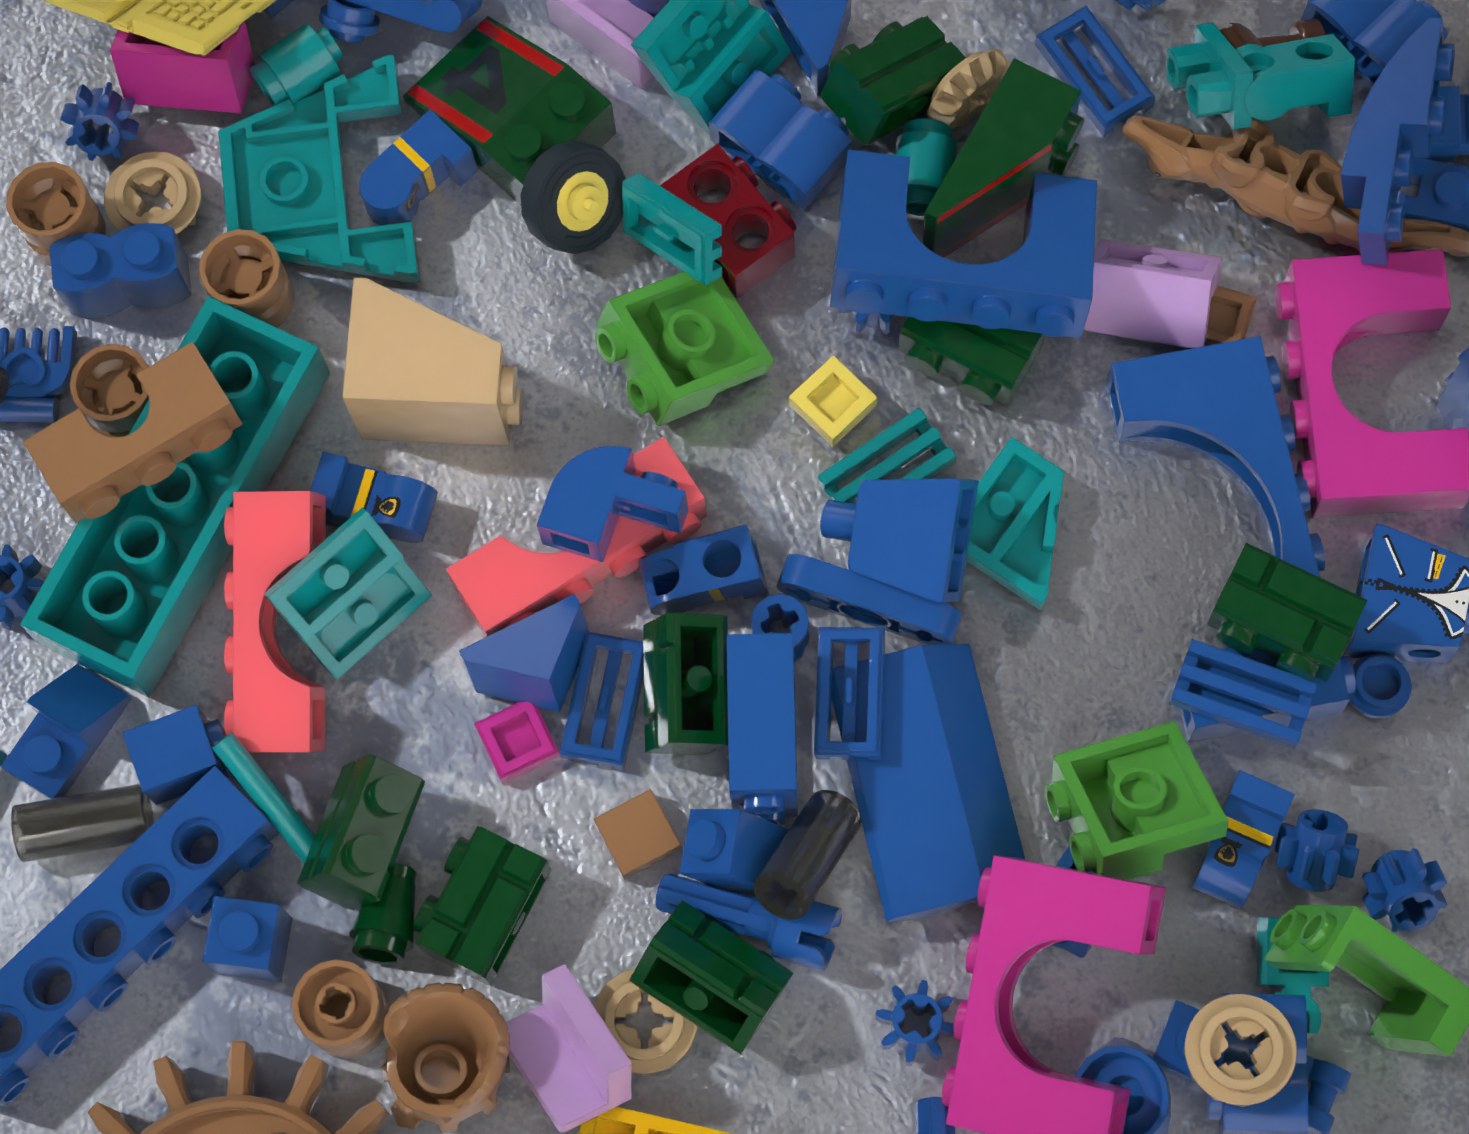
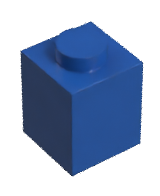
(174, 752)
(728, 847)
(247, 939)

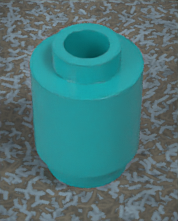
(297, 65)
(931, 156)

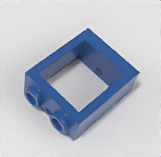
(762, 725)

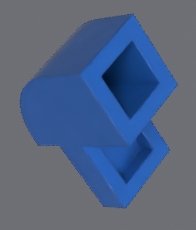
(596, 491)

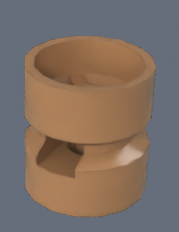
(50, 204)
(247, 275)
(108, 388)
(340, 1009)

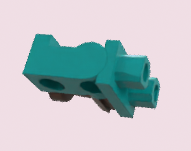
(1262, 76)

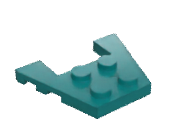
(290, 185)

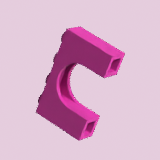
(1347, 462)
(1026, 909)

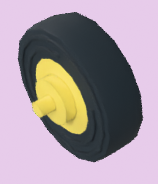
(573, 197)

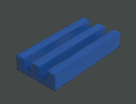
(1121, 110)
(1252, 671)
(849, 748)
(595, 752)

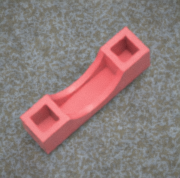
(511, 583)
(271, 701)

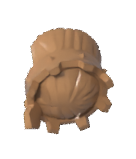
(444, 1055)

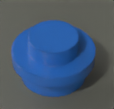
(348, 20)
(1381, 686)

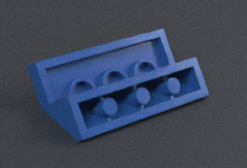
(939, 793)

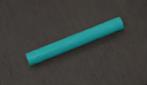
(265, 794)

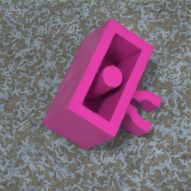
(178, 79)

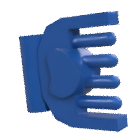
(31, 379)

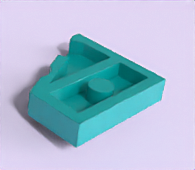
(1017, 521)

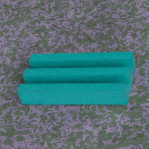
(671, 228)
(928, 439)

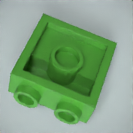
(680, 345)
(1133, 802)

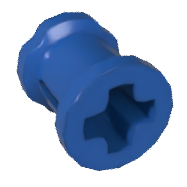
(790, 613)

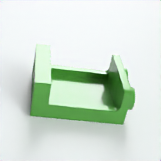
(1424, 1003)

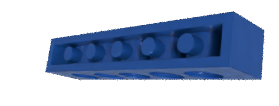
(116, 901)

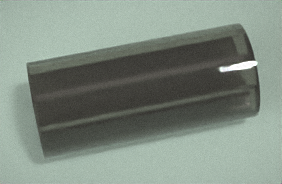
(80, 822)
(807, 854)

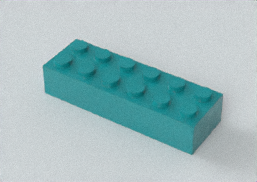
(145, 567)

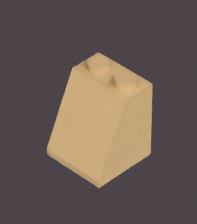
(424, 374)

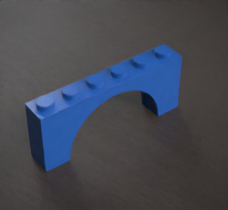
(1227, 409)

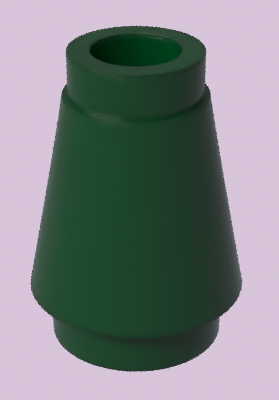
(385, 927)

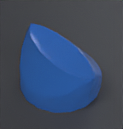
(1131, 1066)

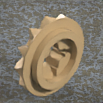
(968, 88)
(149, 174)
(1247, 1018)
(667, 1043)

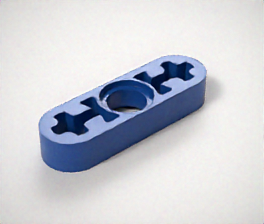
(868, 600)

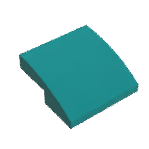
(708, 51)
(348, 594)

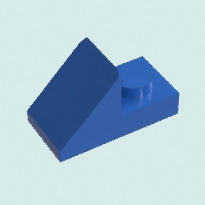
(66, 732)

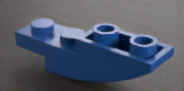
(1390, 132)

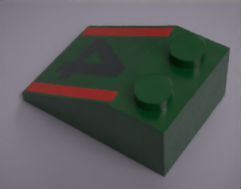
(511, 102)
(1022, 132)

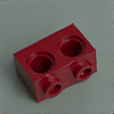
(739, 214)

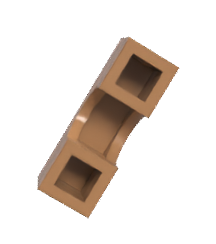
(94, 470)

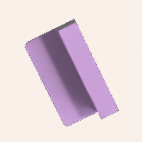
(606, 31)
(1152, 293)
(569, 1054)

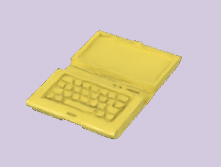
(183, 24)

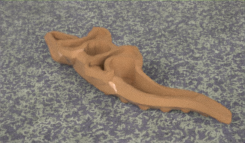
(1275, 182)

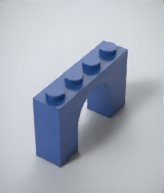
(889, 271)

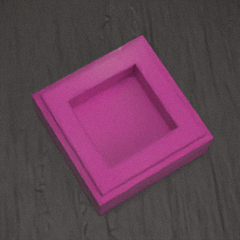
(517, 740)

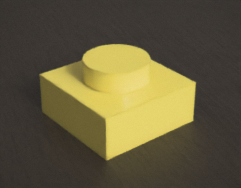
(832, 401)

